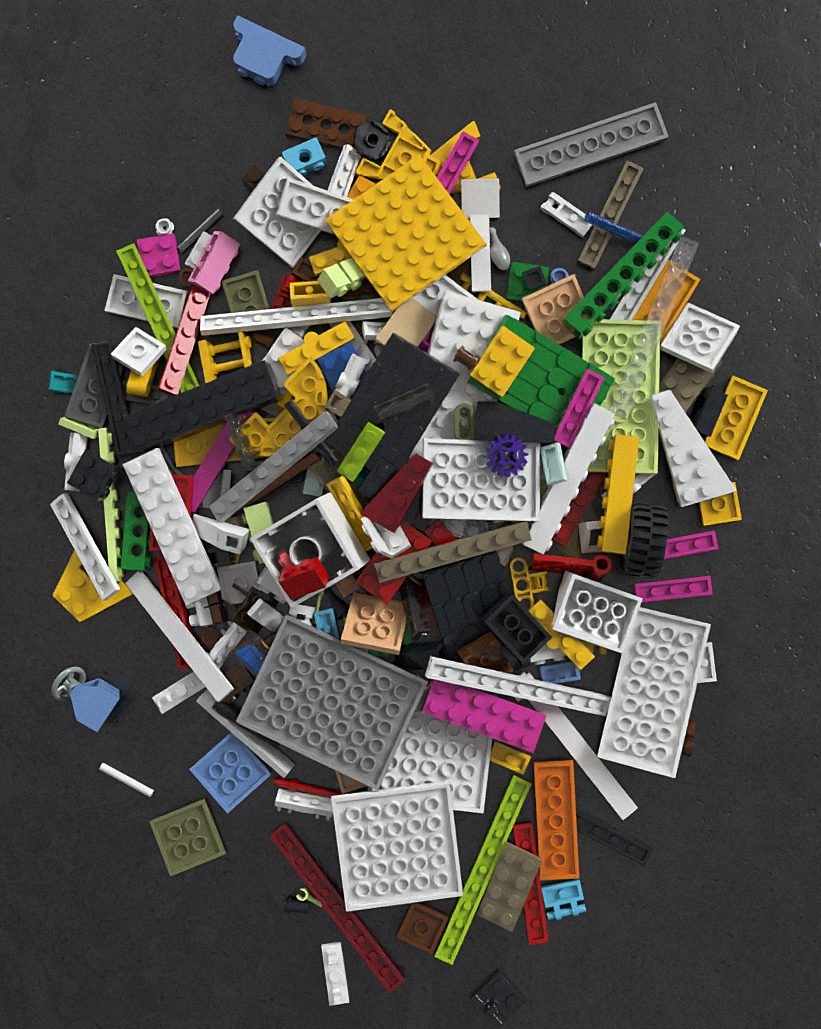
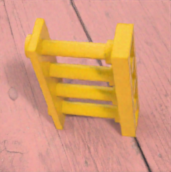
(207, 352)

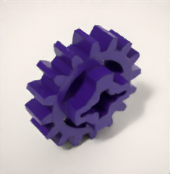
(512, 450)

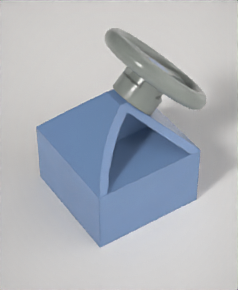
(90, 700)

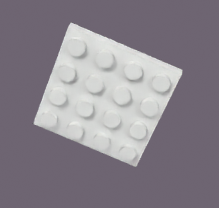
(258, 216)

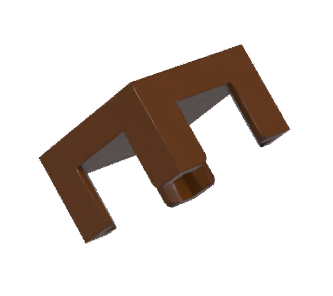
(485, 653)

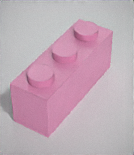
(214, 262)

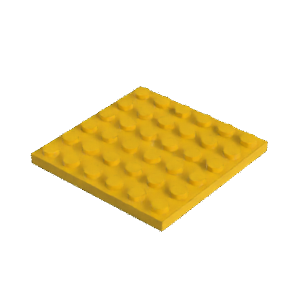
(405, 233)

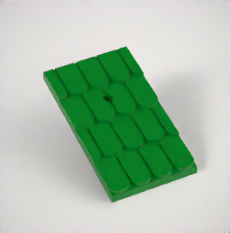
(547, 377)

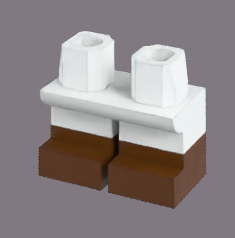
(208, 616)

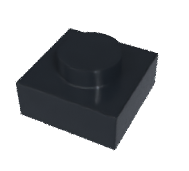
(534, 278)

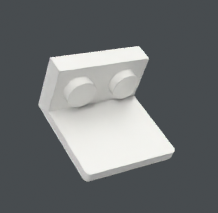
(385, 541)

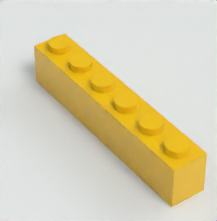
(619, 494)

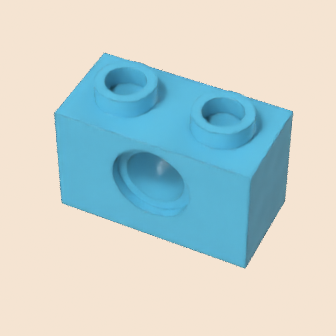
(307, 149)

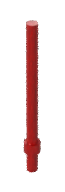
(294, 785)

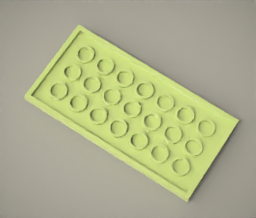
(610, 349)

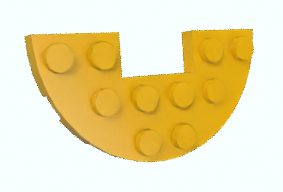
(310, 395)

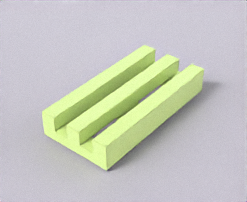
(80, 427)

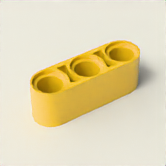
(141, 385)

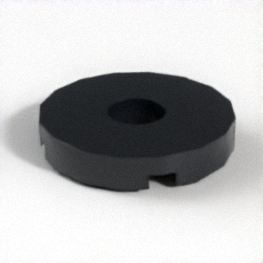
(361, 143)

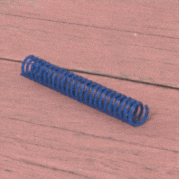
(616, 229)

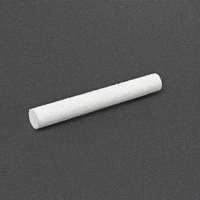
(126, 780)

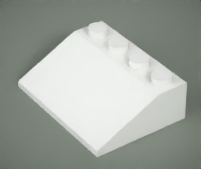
(595, 612)

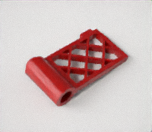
(591, 569)

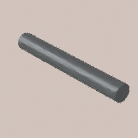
(197, 233)

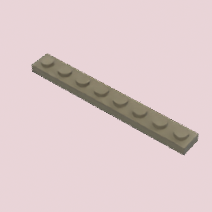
(452, 551)

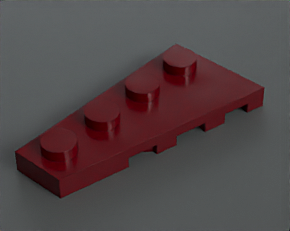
(397, 496)

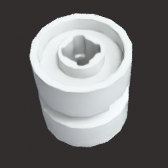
(308, 611)

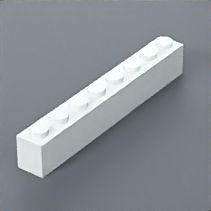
(576, 461)

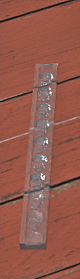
(653, 327)

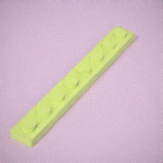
(112, 513)

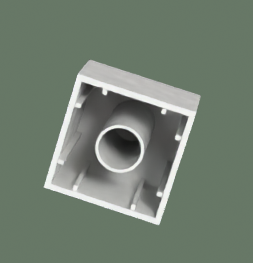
(310, 533)

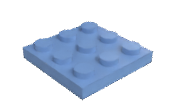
(230, 772)

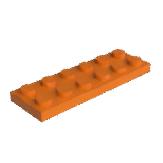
(556, 820)

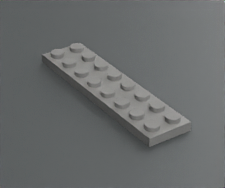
(591, 144)

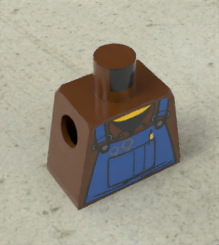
(254, 651)

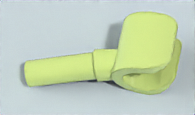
(309, 897)

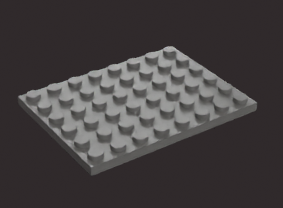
(332, 702)

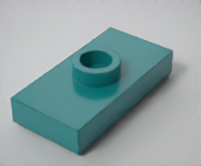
(62, 382)

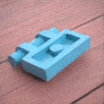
(563, 893)

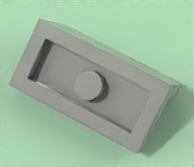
(219, 488)

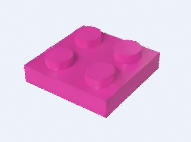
(159, 254)

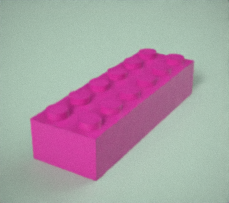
(484, 713)

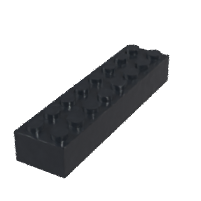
(202, 407)

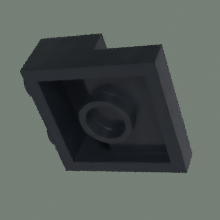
(94, 476)

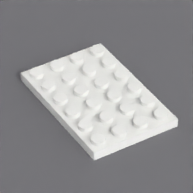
(466, 489)

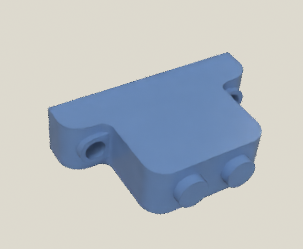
(263, 52)

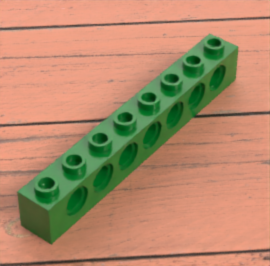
(666, 226)

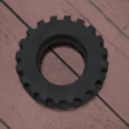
(645, 541)

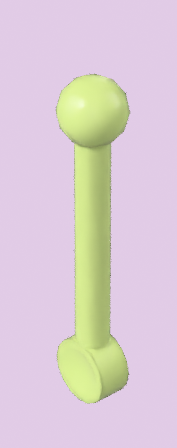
(320, 594)

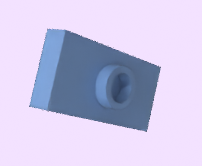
(559, 672)

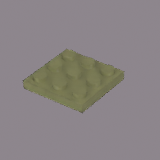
(187, 837)

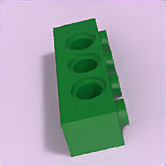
(130, 539)

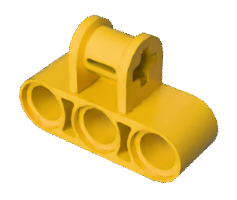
(532, 582)

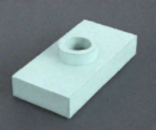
(553, 464)

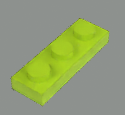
(360, 451)

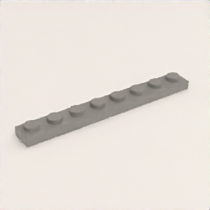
(273, 466)

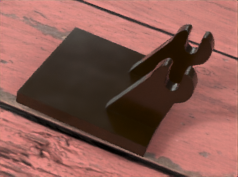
(240, 614)

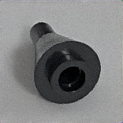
(339, 606)

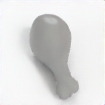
(498, 252)

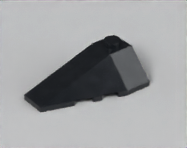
(498, 419)

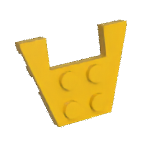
(402, 151)
(444, 151)
(79, 594)

